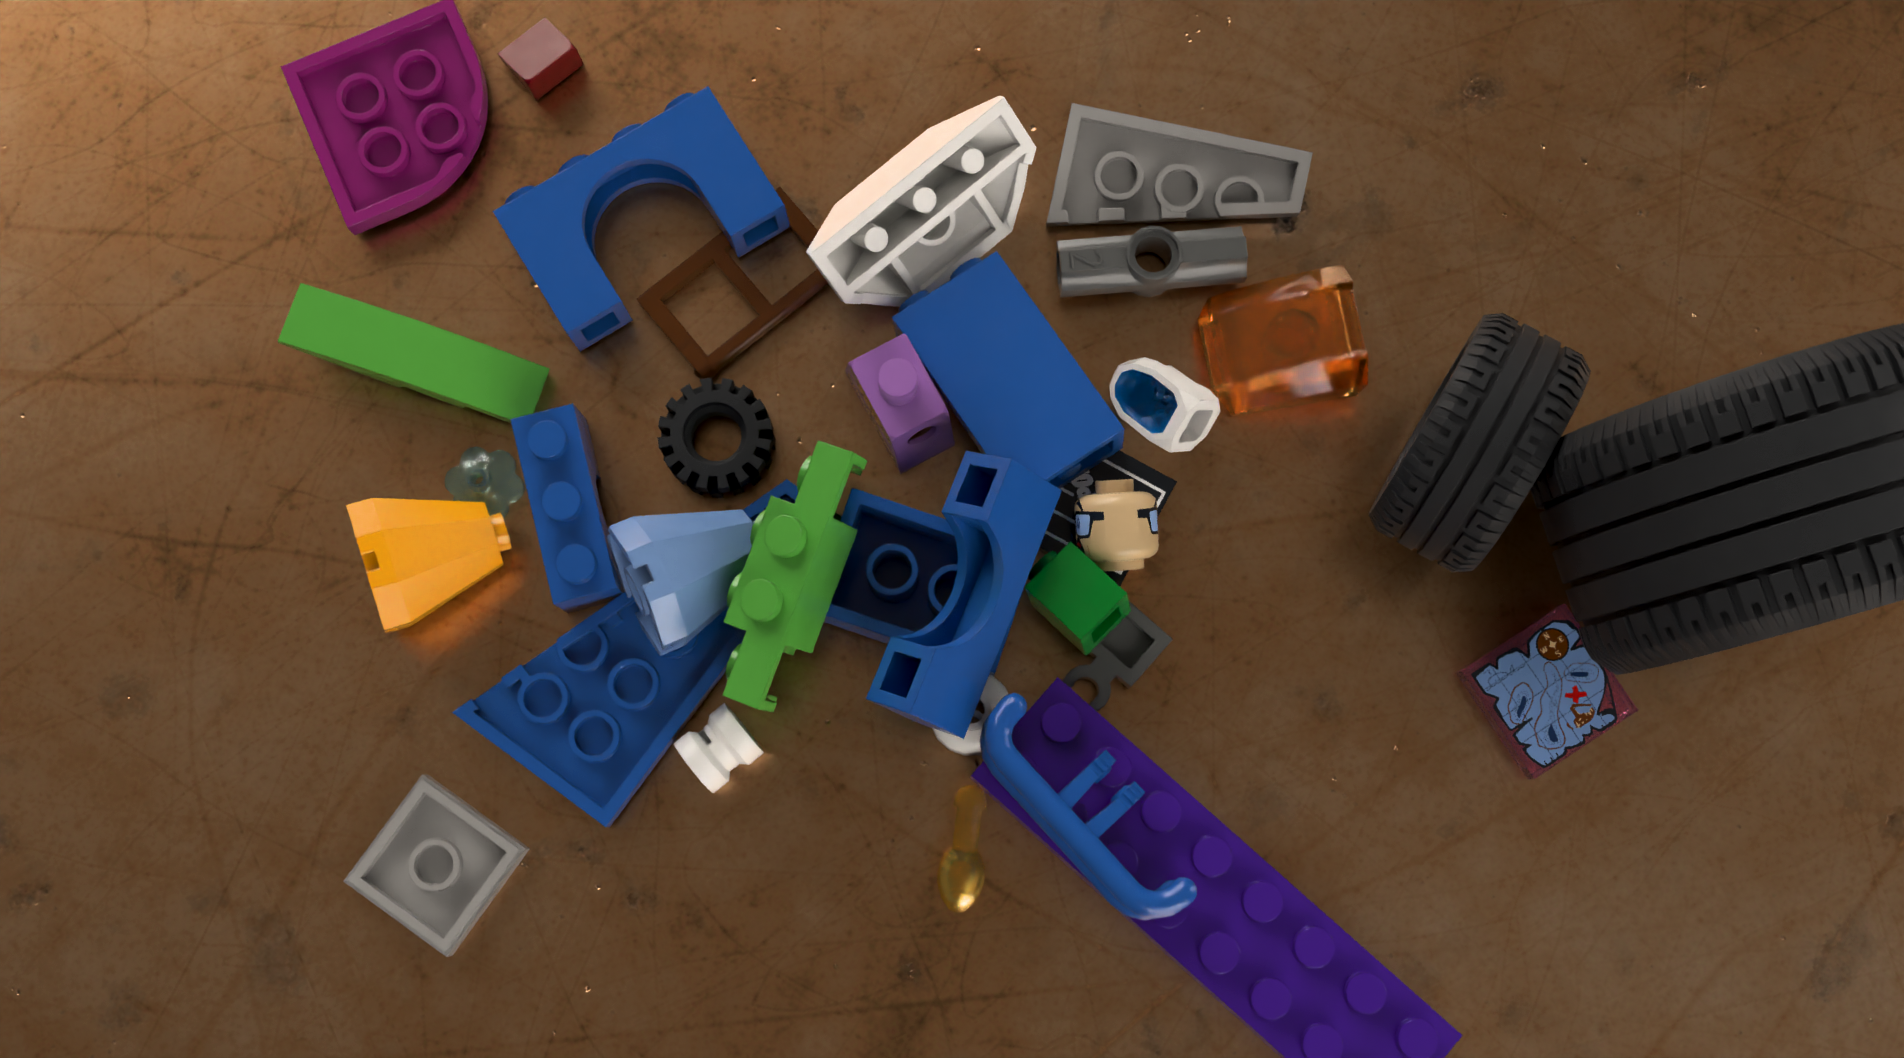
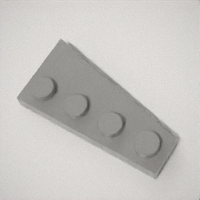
(1159, 171)

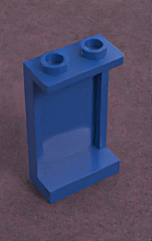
(1009, 373)

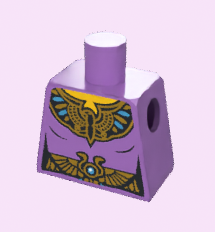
(901, 402)

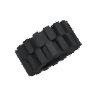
(694, 408)

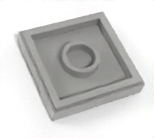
(436, 865)

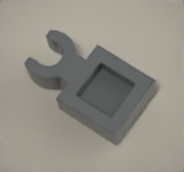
(1121, 654)

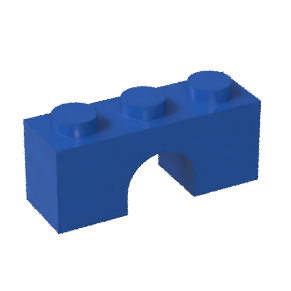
(566, 507)

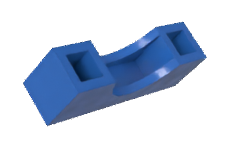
(998, 526)

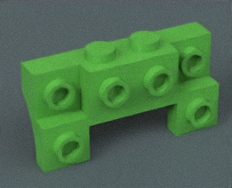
(789, 575)

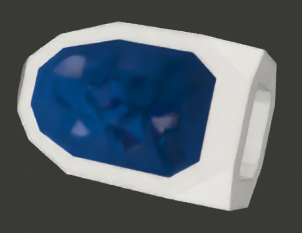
(1163, 404)

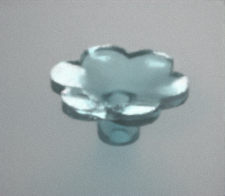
(499, 482)

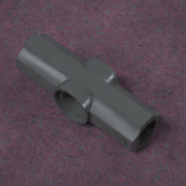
(1190, 259)

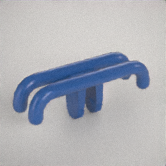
(1073, 836)

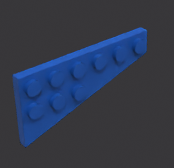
(603, 701)

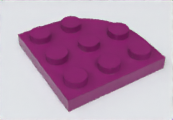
(393, 112)

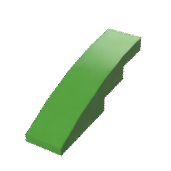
(412, 354)

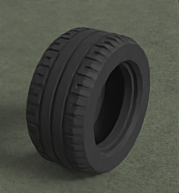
(1480, 443)

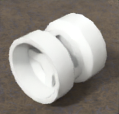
(718, 748)

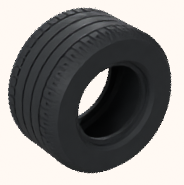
(1734, 506)

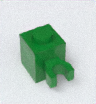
(1076, 597)

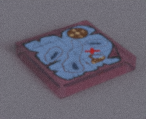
(1545, 692)

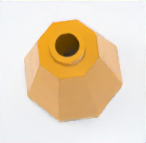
(424, 552)

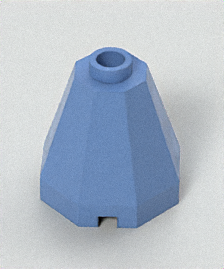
(679, 569)

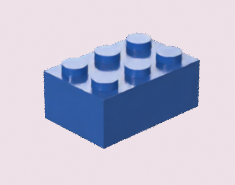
(895, 570)

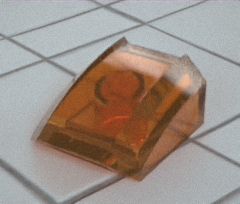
(1285, 342)

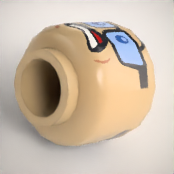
(1117, 525)

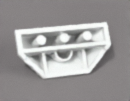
(927, 208)

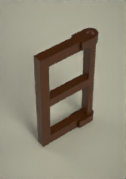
(768, 315)

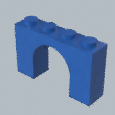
(683, 146)

